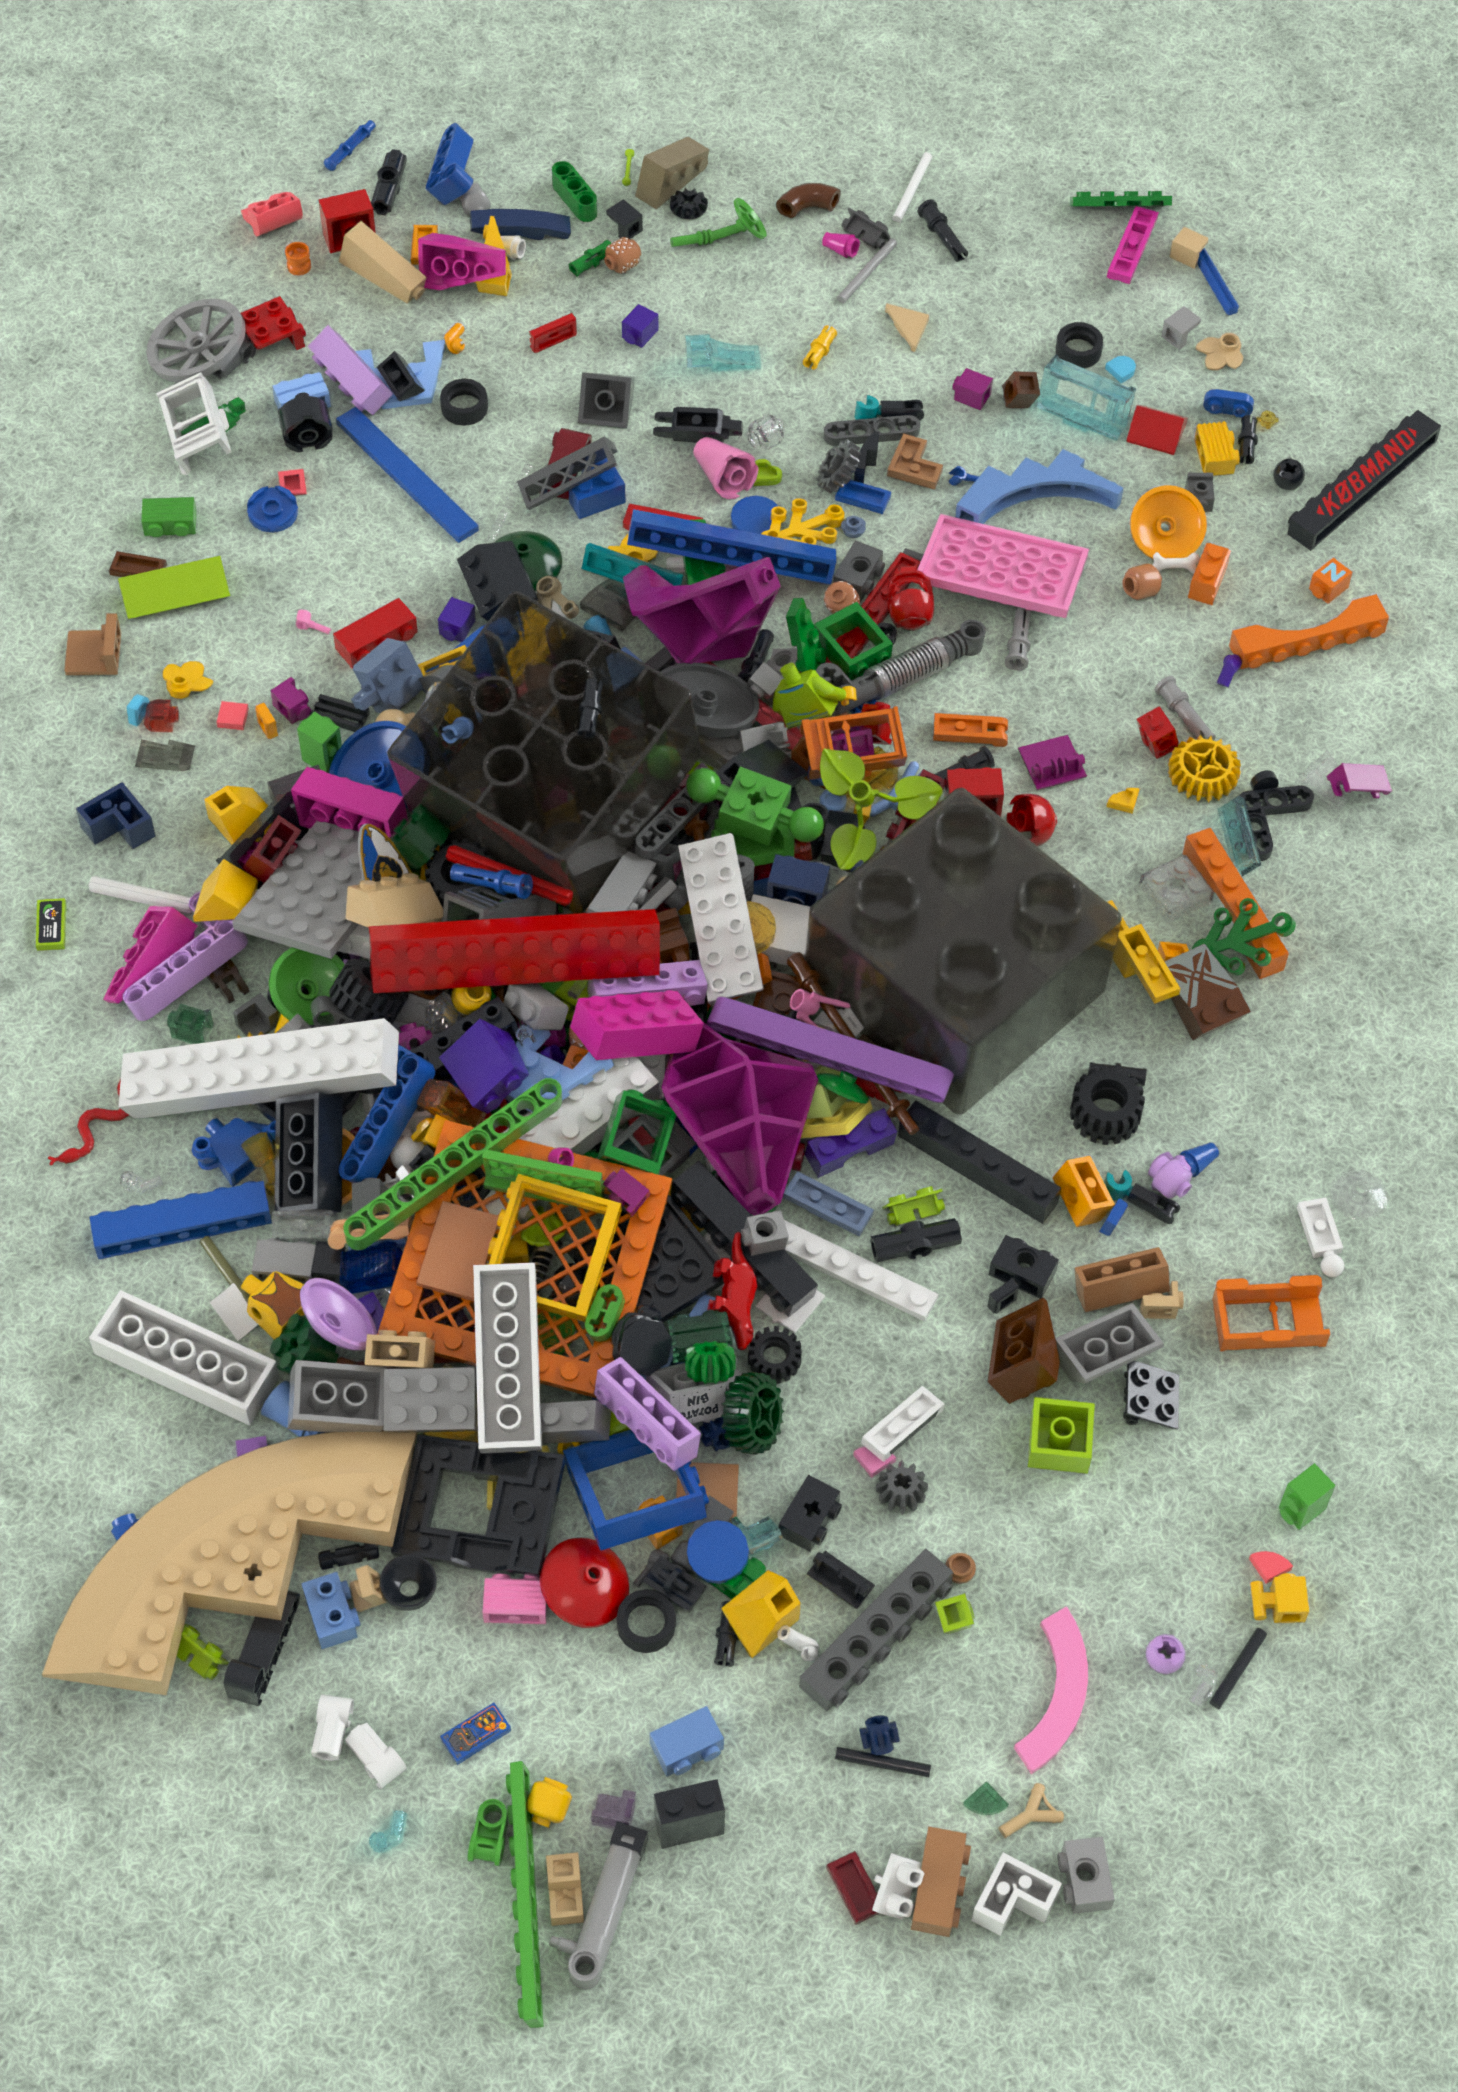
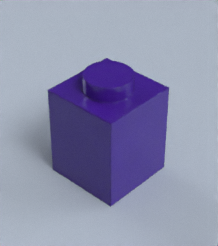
(640, 326)
(456, 620)

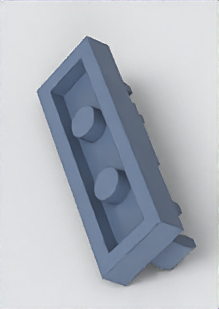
(828, 1203)

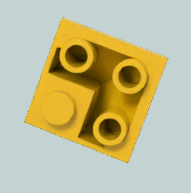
(234, 810)
(762, 1611)

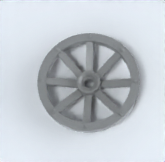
(198, 343)

